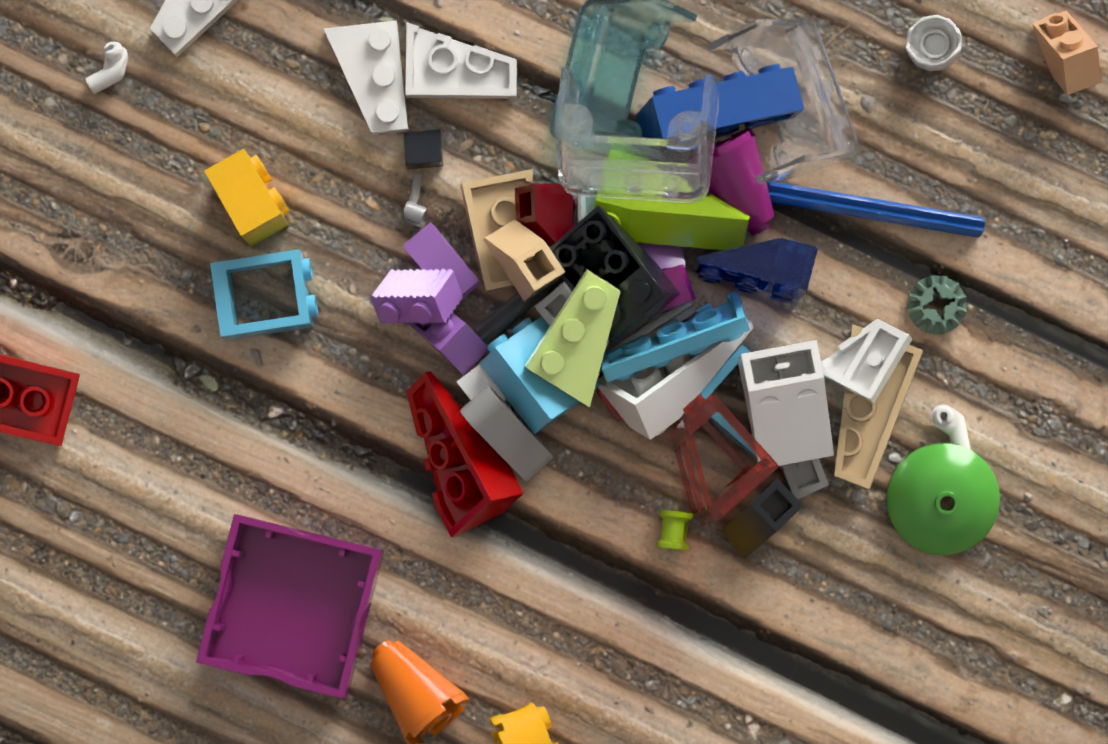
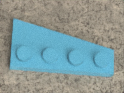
(677, 338)

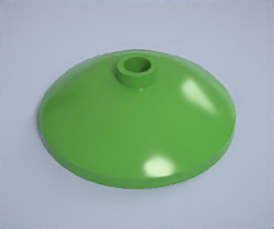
(924, 480)

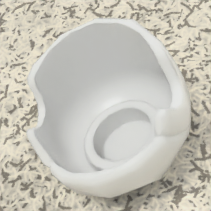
(933, 43)

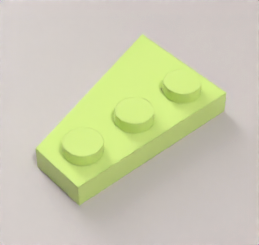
(577, 339)

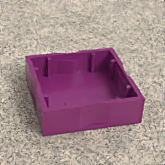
(290, 606)

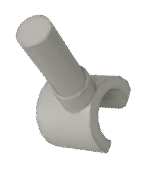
(414, 213)

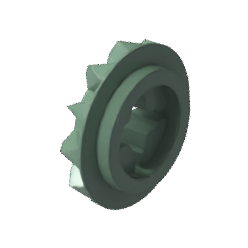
(929, 320)

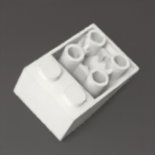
(787, 402)

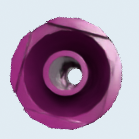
(734, 179)

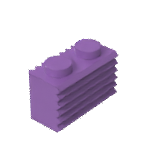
(417, 296)

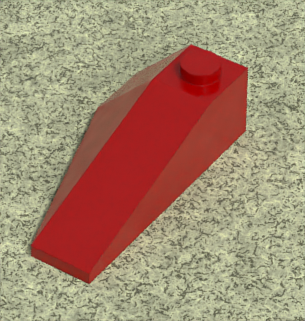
(467, 471)

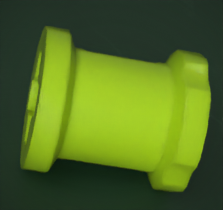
(674, 530)

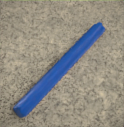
(876, 209)

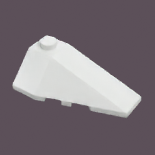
(657, 395)

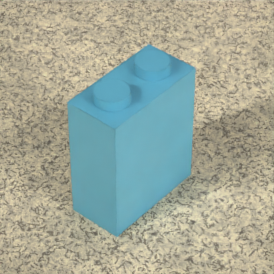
(529, 394)

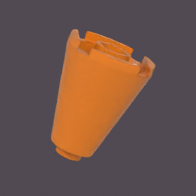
(415, 692)

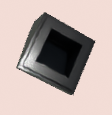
(423, 149)

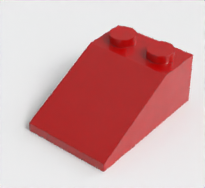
(35, 399)

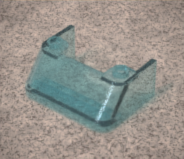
(609, 54)

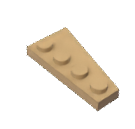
(869, 425)

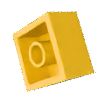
(247, 199)

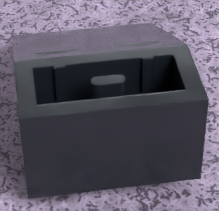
(614, 256)

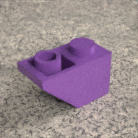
(454, 342)

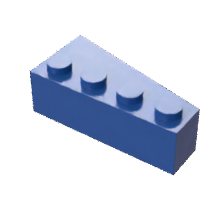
(743, 99)

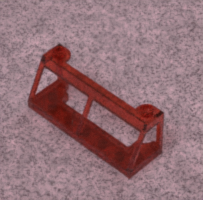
(694, 418)

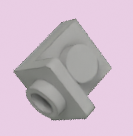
(804, 477)

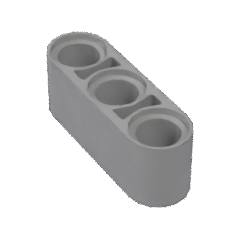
(507, 433)

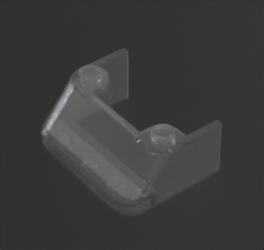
(823, 129)
(635, 166)

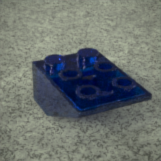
(769, 266)

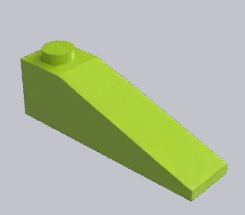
(694, 225)

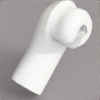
(113, 68)
(952, 424)

